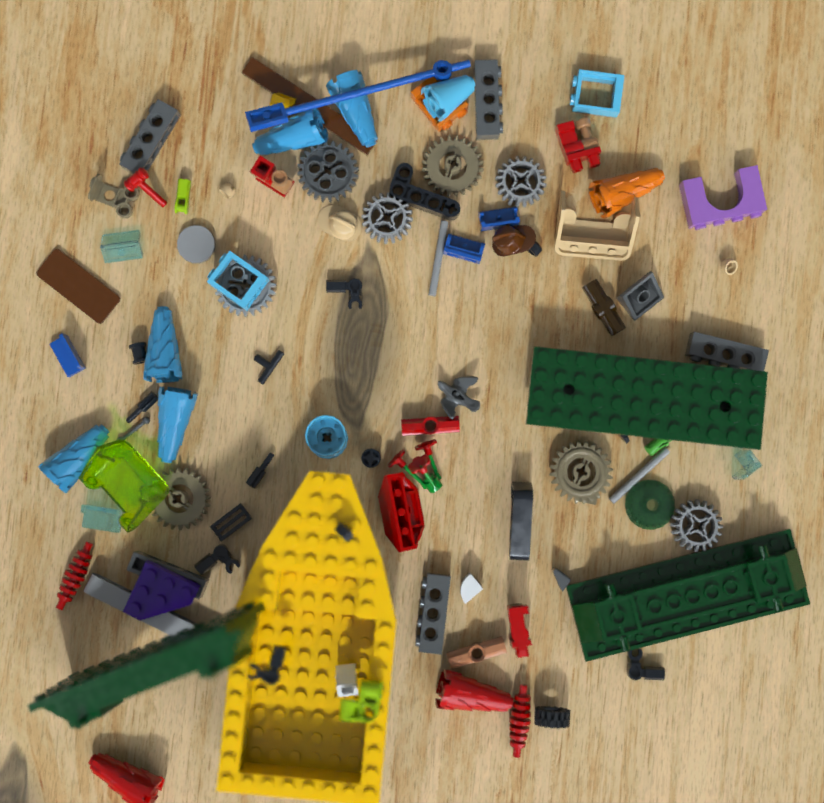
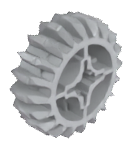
(526, 186)
(380, 223)
(706, 539)

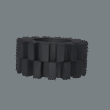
(552, 717)

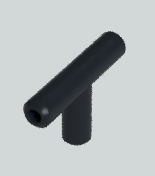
(269, 366)

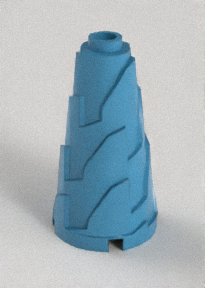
(356, 110)
(300, 132)
(162, 353)
(173, 417)
(68, 463)

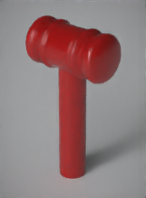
(138, 179)

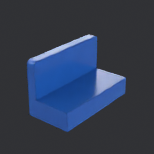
(67, 355)

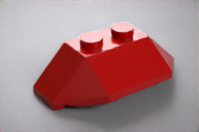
(401, 511)

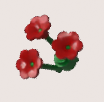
(419, 464)

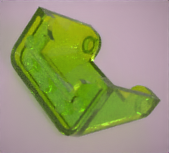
(126, 480)

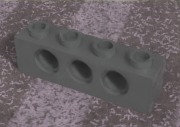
(482, 70)
(160, 134)
(695, 350)
(139, 559)
(433, 644)

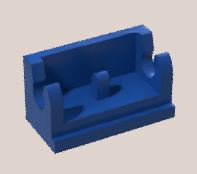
(497, 218)
(463, 249)

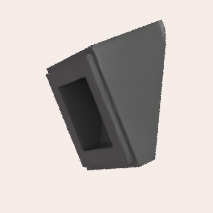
(562, 579)

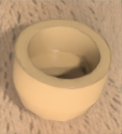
(227, 191)
(729, 268)

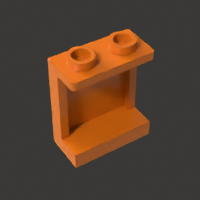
(459, 112)

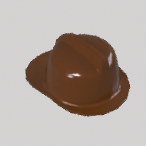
(513, 240)

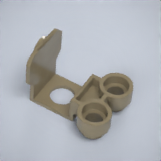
(121, 198)

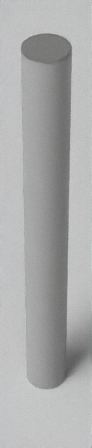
(438, 258)
(639, 475)

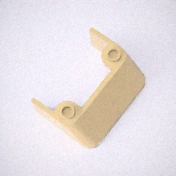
(596, 238)

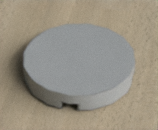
(196, 244)

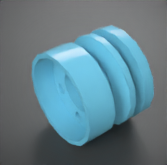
(327, 426)

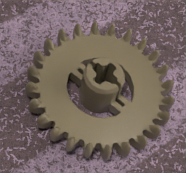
(459, 149)
(589, 455)
(193, 511)

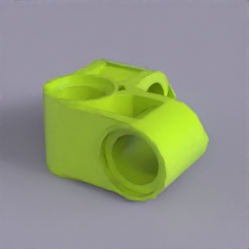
(369, 696)

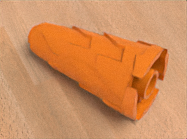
(616, 192)

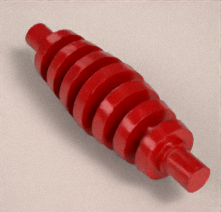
(74, 575)
(520, 720)

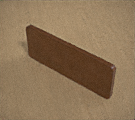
(78, 286)

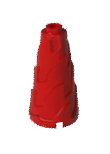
(469, 695)
(128, 781)

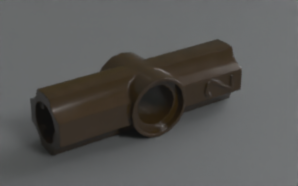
(603, 307)

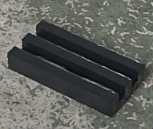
(218, 531)

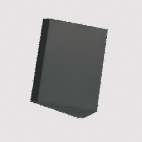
(641, 296)

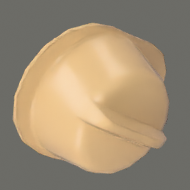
(339, 223)

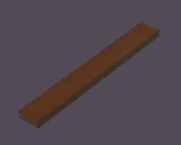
(277, 84)

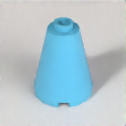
(447, 95)

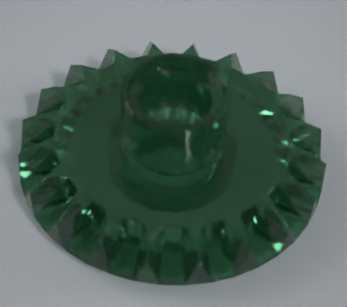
(637, 501)

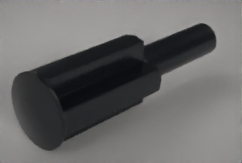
(143, 406)
(259, 472)

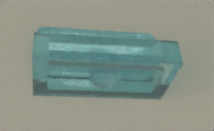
(121, 246)
(749, 463)
(101, 518)

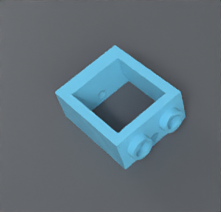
(600, 77)
(253, 291)

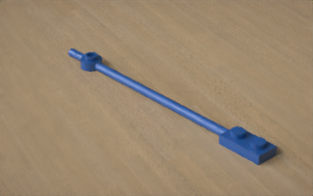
(277, 114)

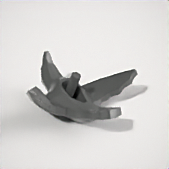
(457, 395)

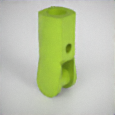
(183, 193)

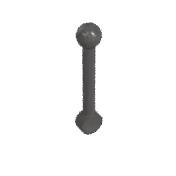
(146, 420)

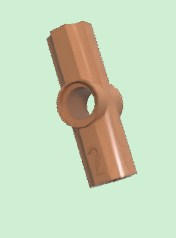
(489, 648)

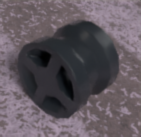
(371, 458)

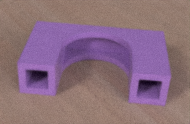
(701, 213)

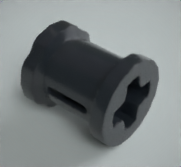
(138, 352)

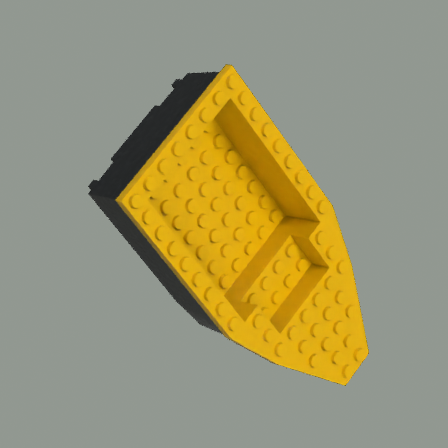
(329, 610)

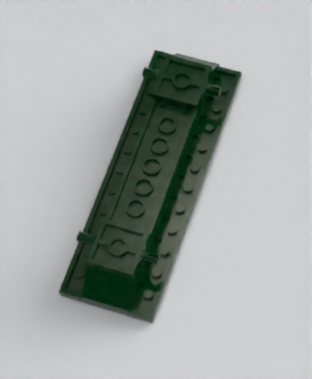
(646, 398)
(687, 594)
(201, 649)

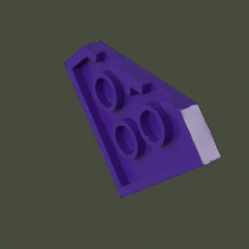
(159, 592)

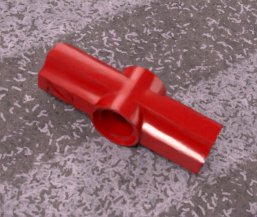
(417, 425)

